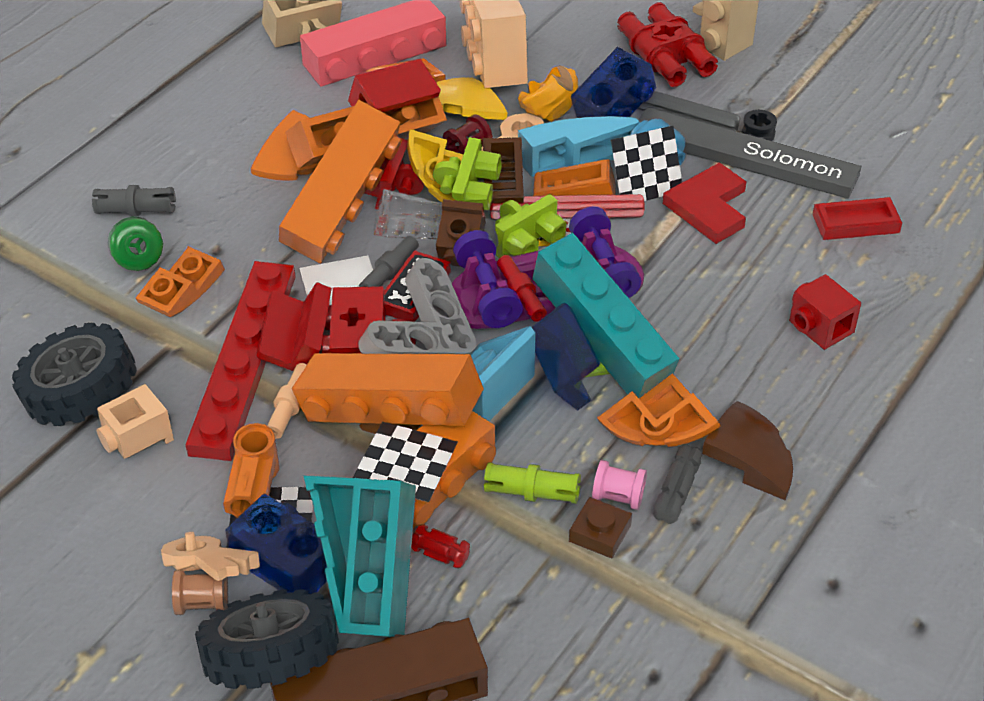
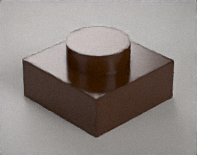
(600, 527)

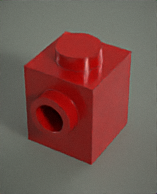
(824, 311)

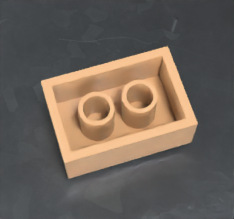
(496, 41)

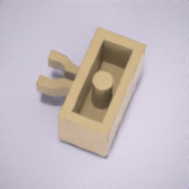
(291, 18)
(727, 25)

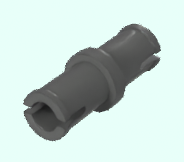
(133, 200)

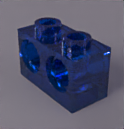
(615, 87)
(286, 545)

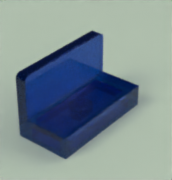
(565, 354)

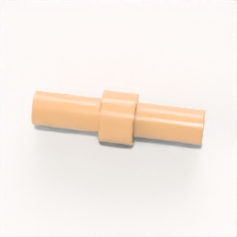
(285, 404)

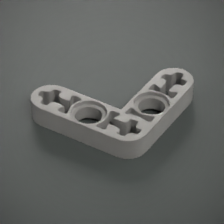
(428, 287)

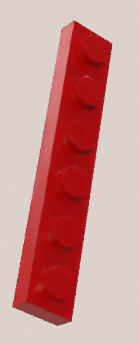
(237, 367)

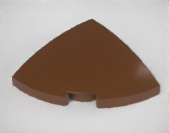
(752, 445)

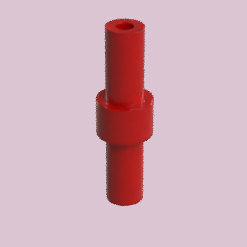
(523, 287)

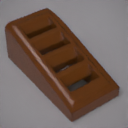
(510, 152)

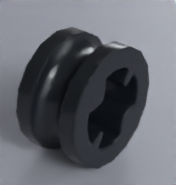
(760, 124)

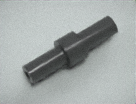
(390, 263)

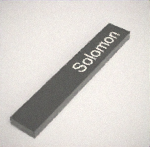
(762, 155)

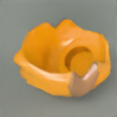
(551, 97)

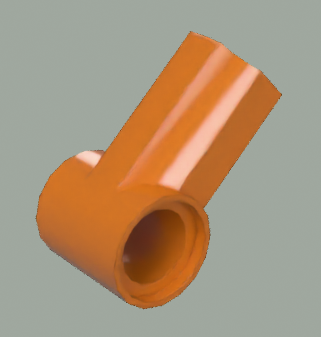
(252, 467)

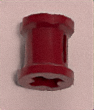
(467, 130)

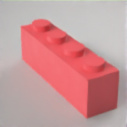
(373, 41)

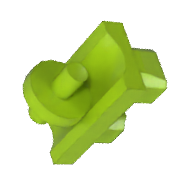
(463, 177)
(524, 224)

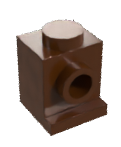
(457, 218)

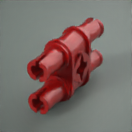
(667, 44)

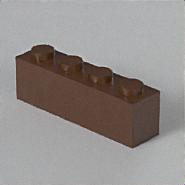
(417, 666)

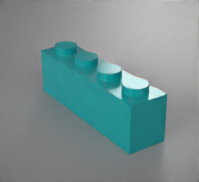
(612, 323)

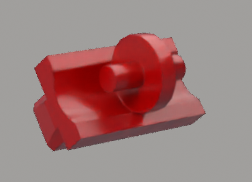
(397, 176)

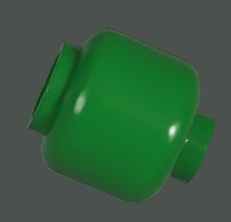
(120, 241)

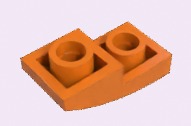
(181, 285)

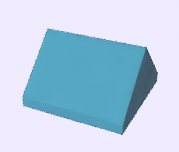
(504, 369)

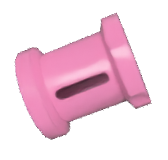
(619, 485)

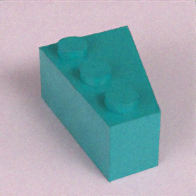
(366, 550)

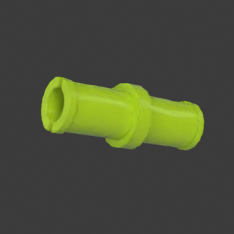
(532, 482)

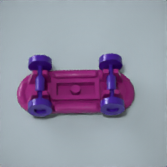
(485, 290)

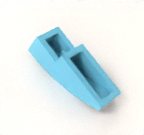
(571, 141)

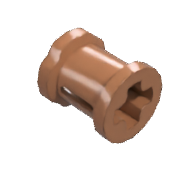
(198, 592)

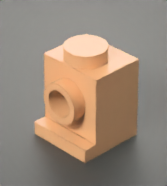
(133, 422)

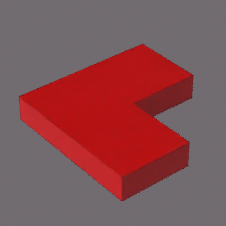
(703, 202)

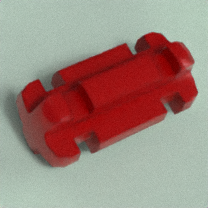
(440, 546)

